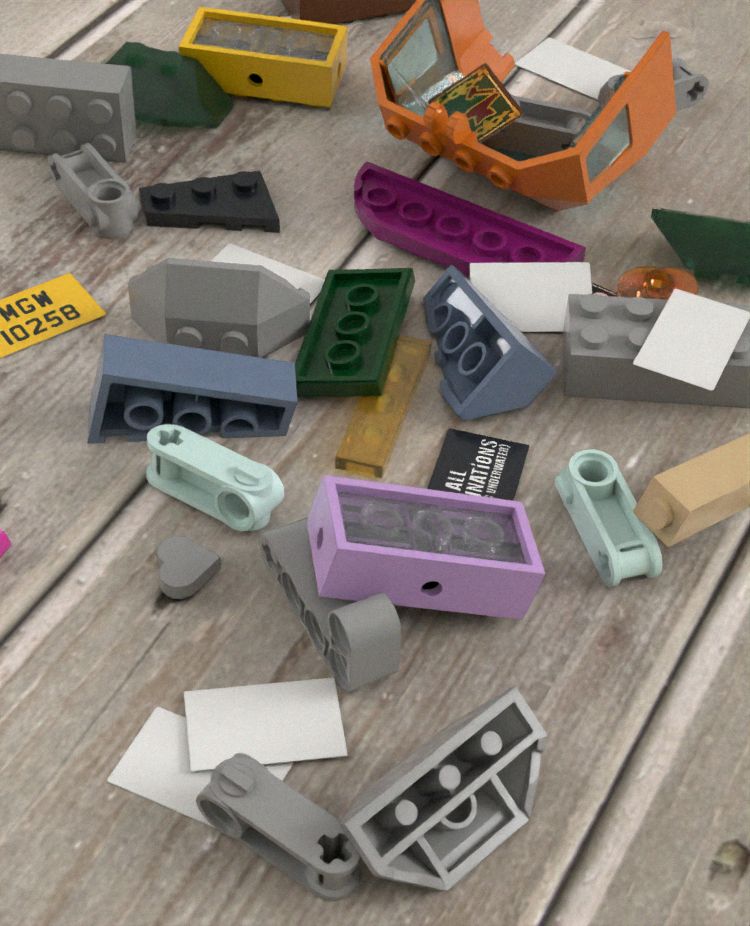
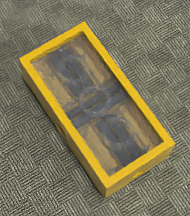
(269, 55)

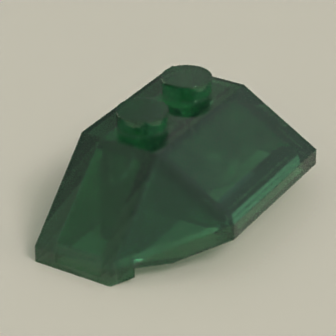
(171, 87)
(707, 243)

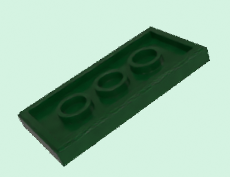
(353, 332)

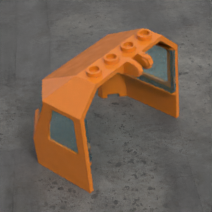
(447, 41)

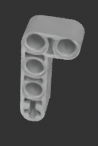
(353, 637)

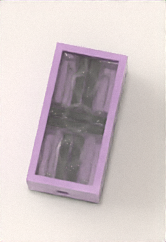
(423, 548)

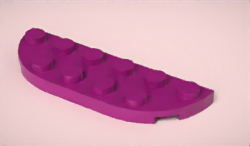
(449, 227)

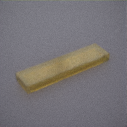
(379, 419)

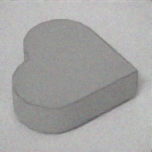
(184, 566)

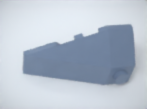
(482, 354)

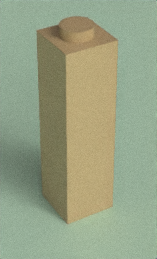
(697, 492)

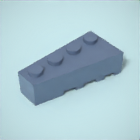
(191, 387)

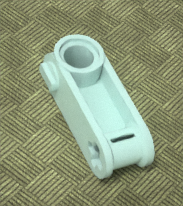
(212, 478)
(605, 518)

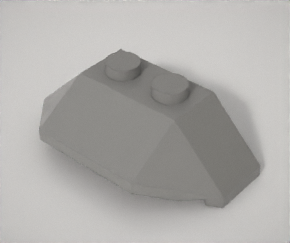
(218, 306)
(452, 797)

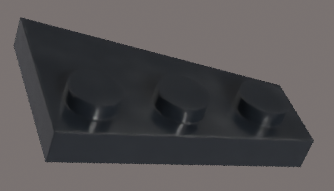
(222, 199)

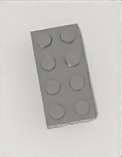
(65, 104)
(606, 336)

